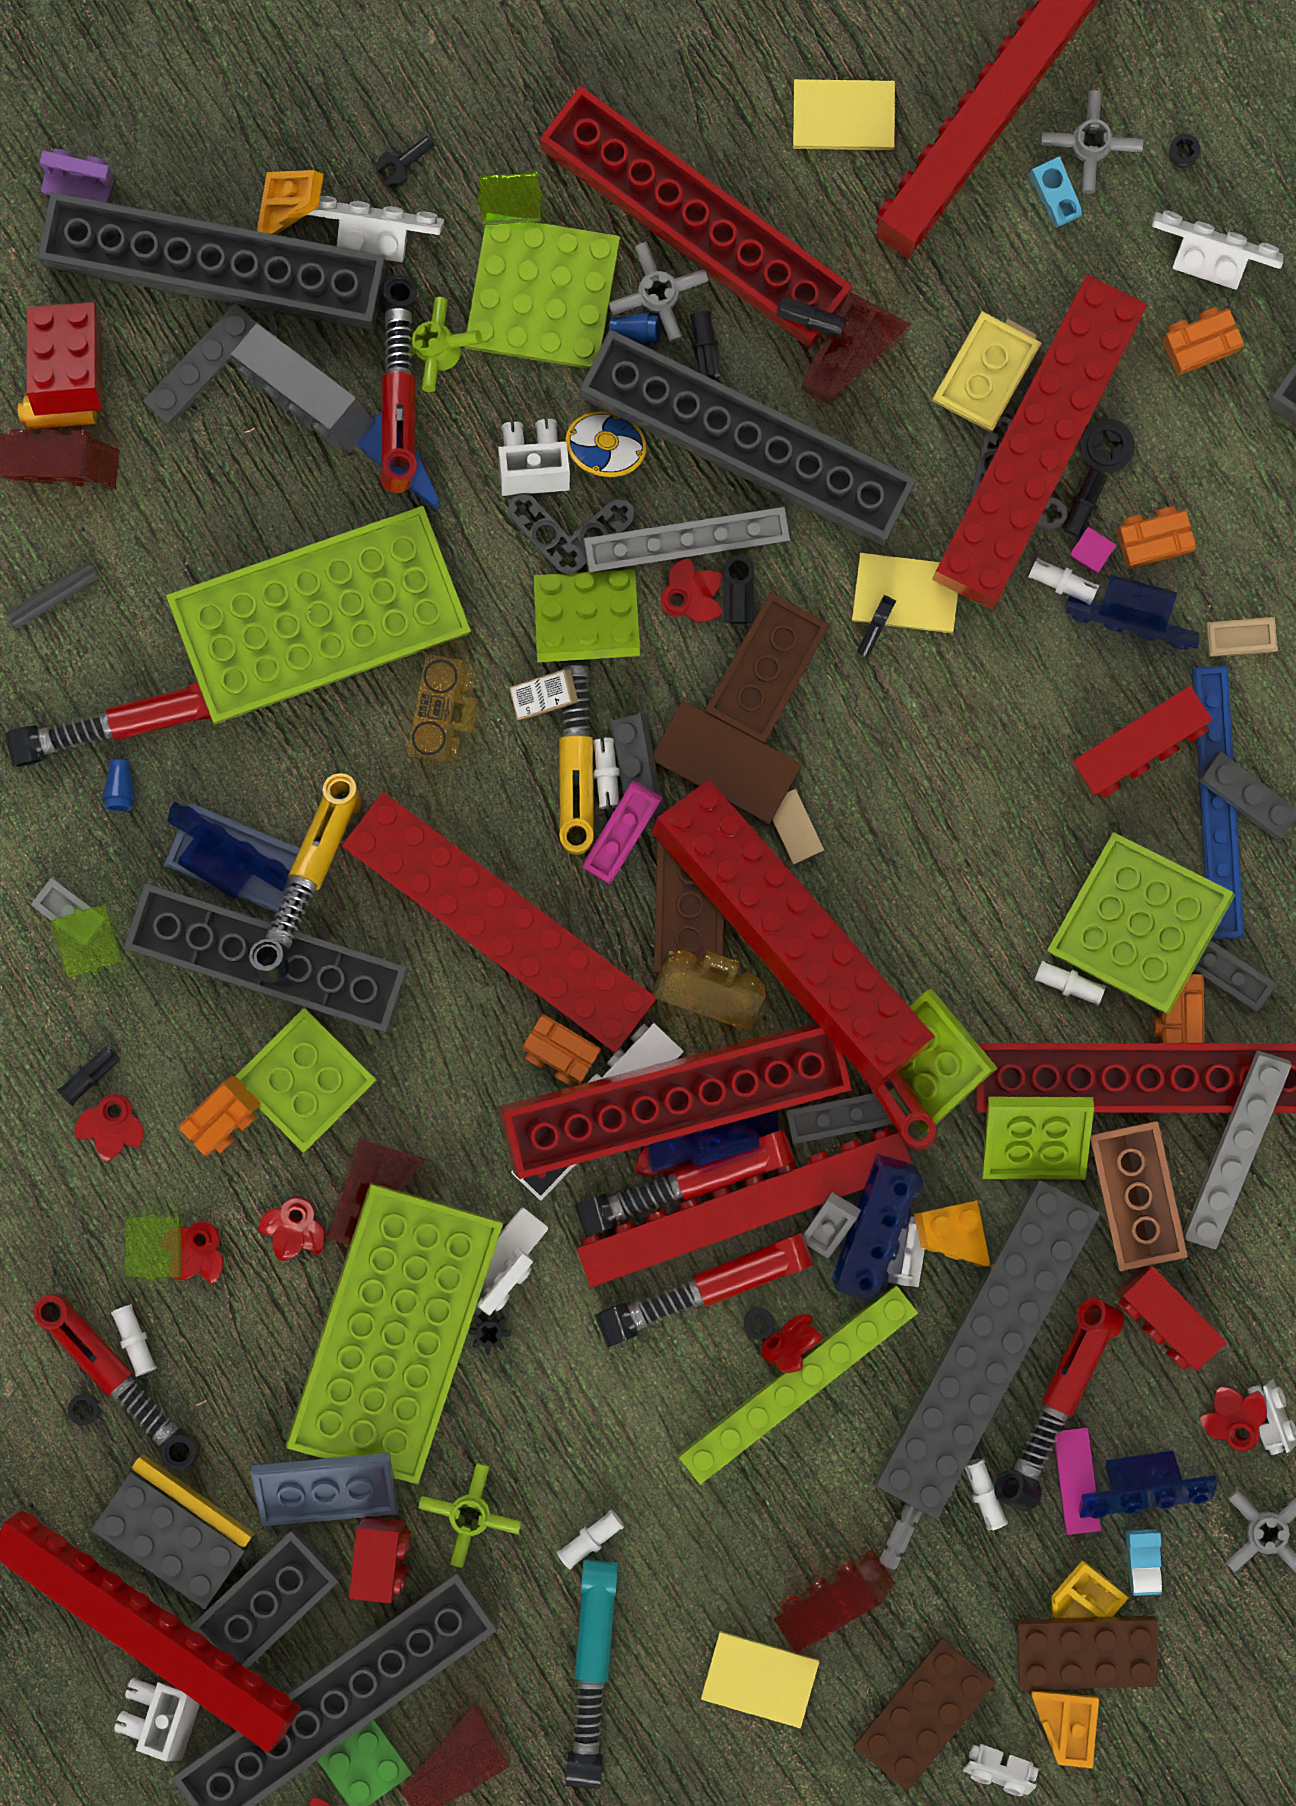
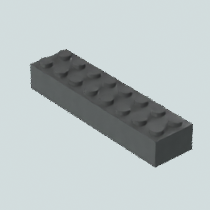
(219, 946)

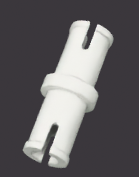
(1063, 581)
(606, 773)
(1070, 983)
(133, 1340)
(985, 1495)
(590, 1539)

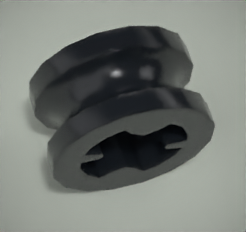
(1194, 152)
(768, 1320)
(77, 1418)

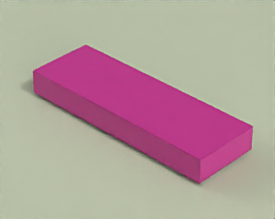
(622, 832)
(1075, 1478)

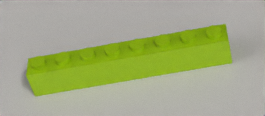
(793, 1389)

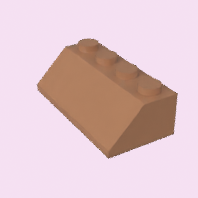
(1138, 1195)

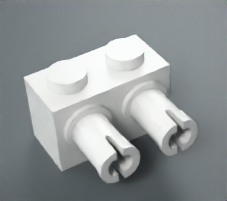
(533, 466)
(167, 1723)

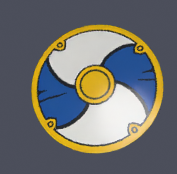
(605, 444)

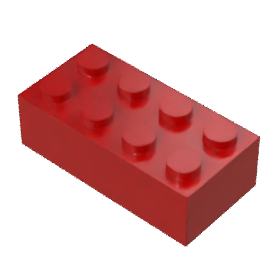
(1142, 741)

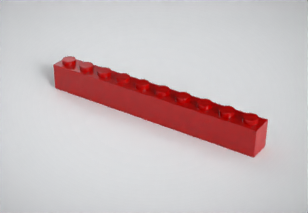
(735, 1211)
(146, 1631)

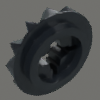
(1115, 433)

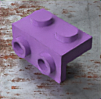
(75, 176)

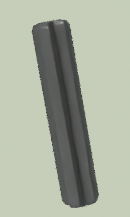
(53, 595)

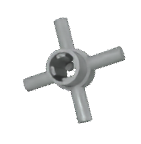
(1091, 154)
(650, 302)
(1276, 1544)

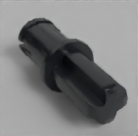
(810, 317)
(705, 344)
(1084, 503)
(89, 1075)

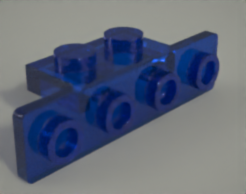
(1135, 608)
(221, 857)
(712, 1143)
(1144, 1484)

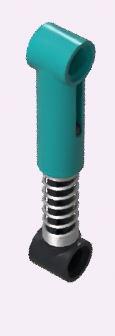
(592, 1670)

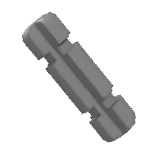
(900, 1536)

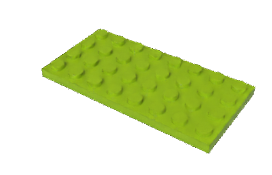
(318, 614)
(394, 1331)

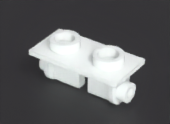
(908, 1264)
(1279, 1429)
(1013, 1776)

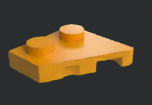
(288, 198)
(954, 1232)
(1069, 1725)

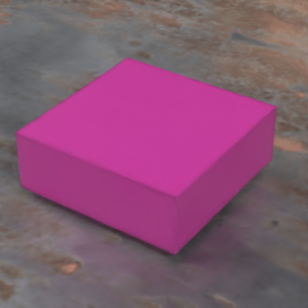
(1092, 550)

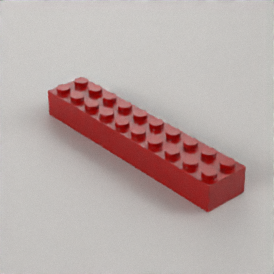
(978, 121)
(690, 212)
(1039, 442)
(499, 922)
(792, 934)
(1132, 1075)
(672, 1099)

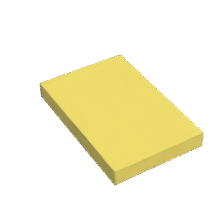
(844, 114)
(986, 372)
(918, 598)
(760, 1679)

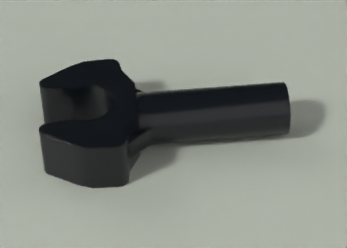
(402, 161)
(876, 626)

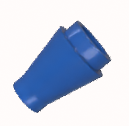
(641, 327)
(119, 787)

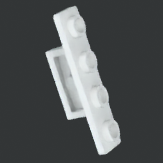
(376, 229)
(1214, 254)
(510, 1260)

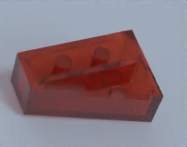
(863, 341)
(57, 458)
(368, 1164)
(834, 1601)
(458, 1763)

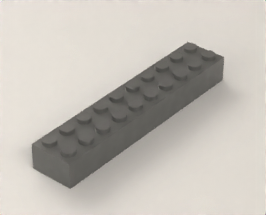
(212, 261)
(746, 437)
(986, 1348)
(345, 1695)

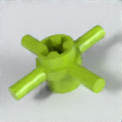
(438, 345)
(457, 1520)

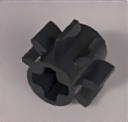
(488, 1342)

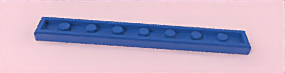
(1218, 816)

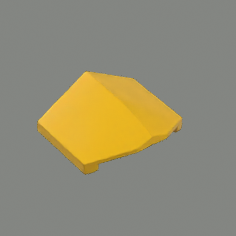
(1087, 1595)

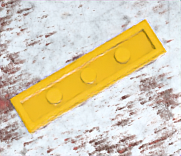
(193, 1500)

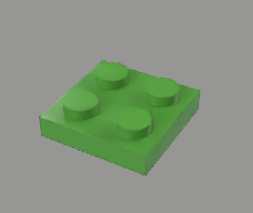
(365, 1765)

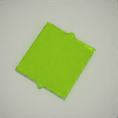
(509, 199)
(86, 941)
(153, 1247)

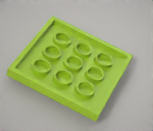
(543, 292)
(1141, 923)

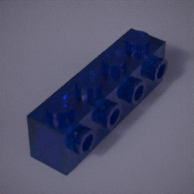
(875, 1233)

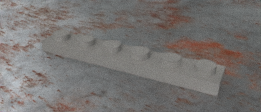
(686, 539)
(1236, 1149)

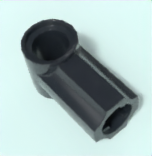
(738, 594)

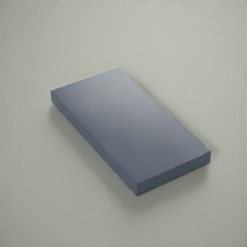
(256, 890)
(325, 1489)

